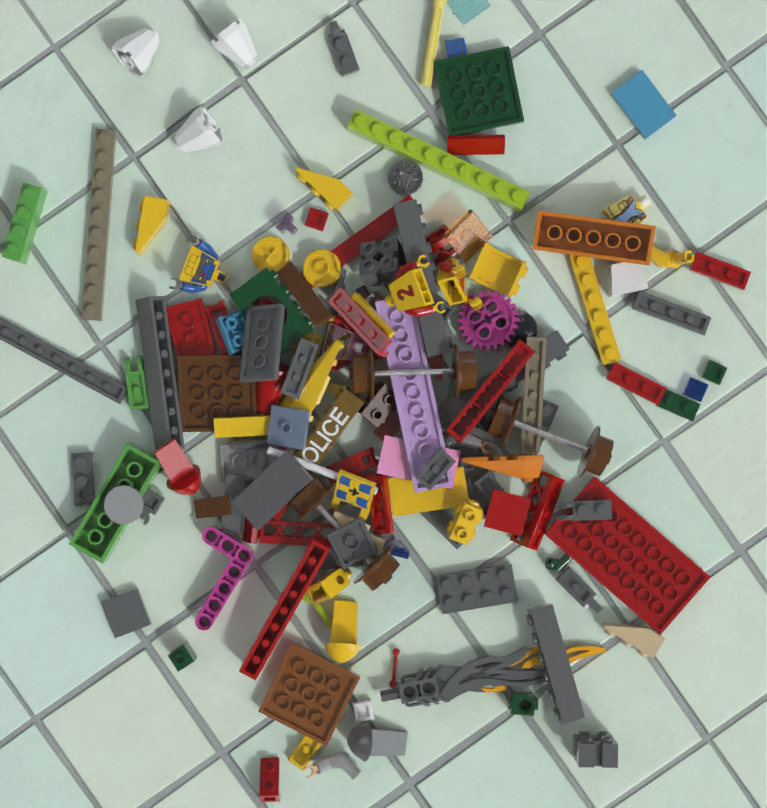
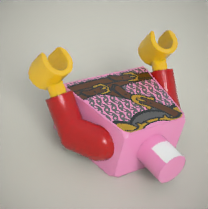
(343, 332)

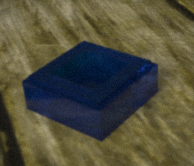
(695, 389)
(400, 552)

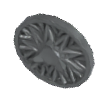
(405, 177)

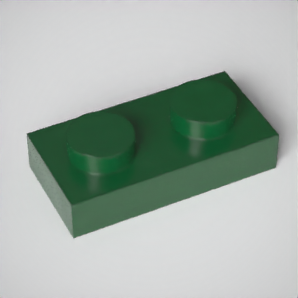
(679, 405)

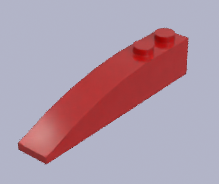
(489, 392)

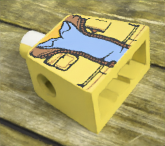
(627, 210)

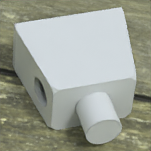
(625, 279)

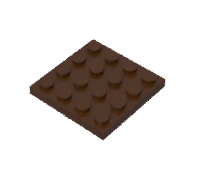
(212, 390)

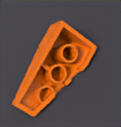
(518, 466)

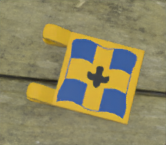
(354, 491)

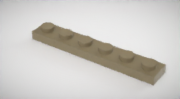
(533, 394)

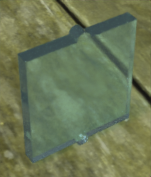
(467, 9)

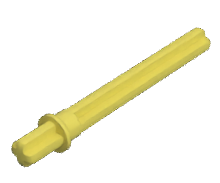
(432, 42)

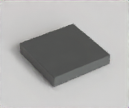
(352, 542)
(126, 613)

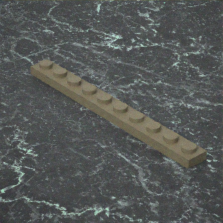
(99, 224)

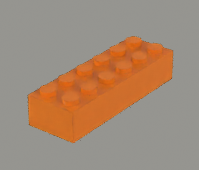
(594, 237)

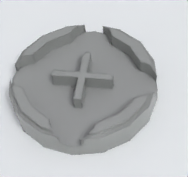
(123, 504)

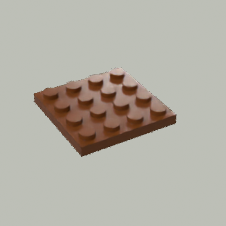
(309, 693)

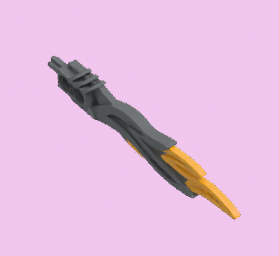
(455, 674)

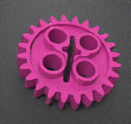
(497, 335)

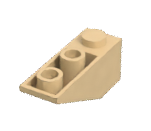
(639, 636)

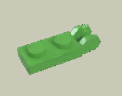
(136, 385)

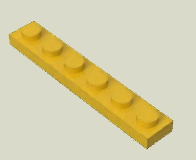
(595, 309)

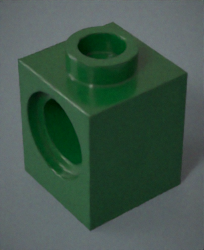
(182, 656)
(515, 699)

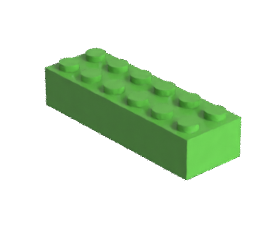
(99, 534)

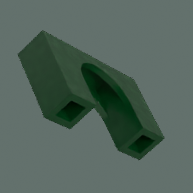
(264, 285)

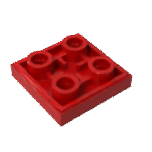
(507, 512)

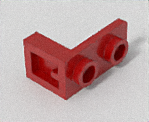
(269, 779)

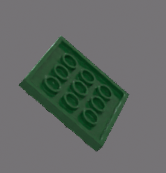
(479, 91)

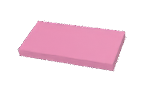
(394, 459)

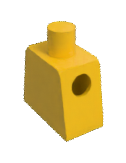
(329, 585)

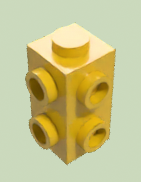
(466, 517)

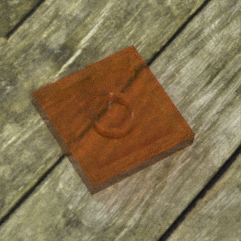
(467, 235)

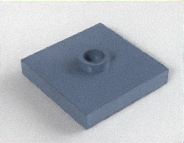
(288, 427)

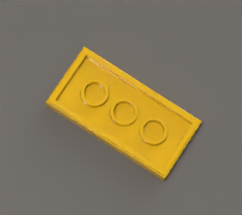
(407, 502)

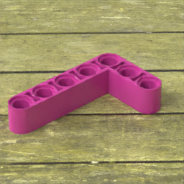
(236, 560)

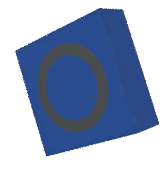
(455, 47)

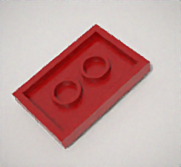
(190, 328)

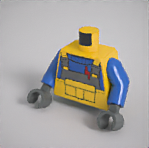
(200, 268)

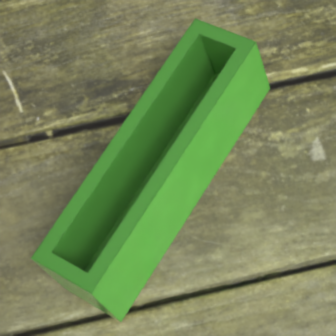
(24, 223)

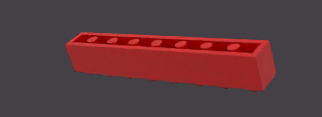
(285, 607)

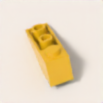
(329, 188)
(152, 220)

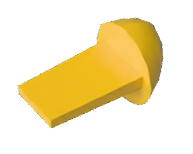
(343, 632)

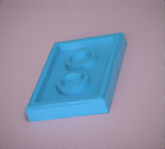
(643, 104)

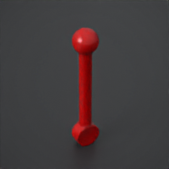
(392, 683)

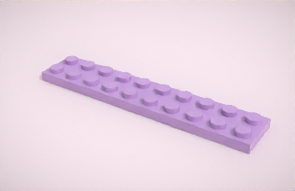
(413, 394)

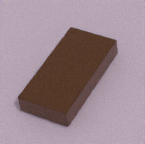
(212, 507)

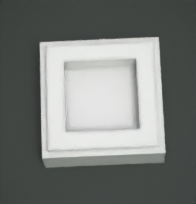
(363, 710)

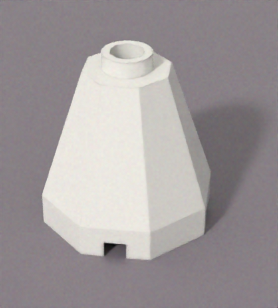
(236, 44)
(137, 50)
(198, 132)

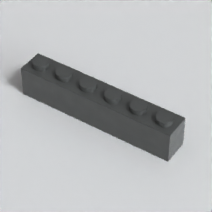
(555, 663)

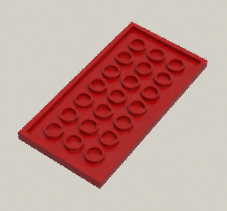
(630, 558)

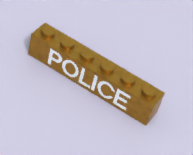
(331, 427)

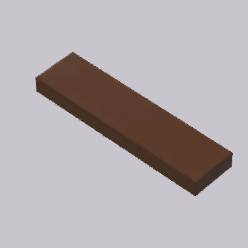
(304, 295)

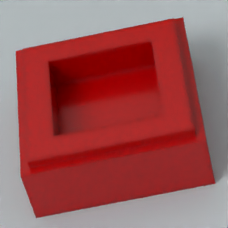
(316, 219)

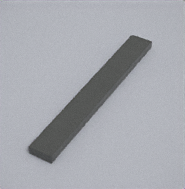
(62, 361)

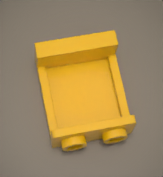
(498, 271)

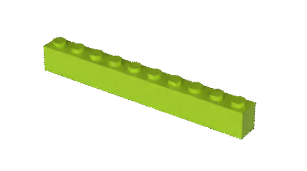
(437, 161)

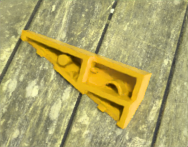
(316, 381)

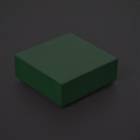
(714, 372)

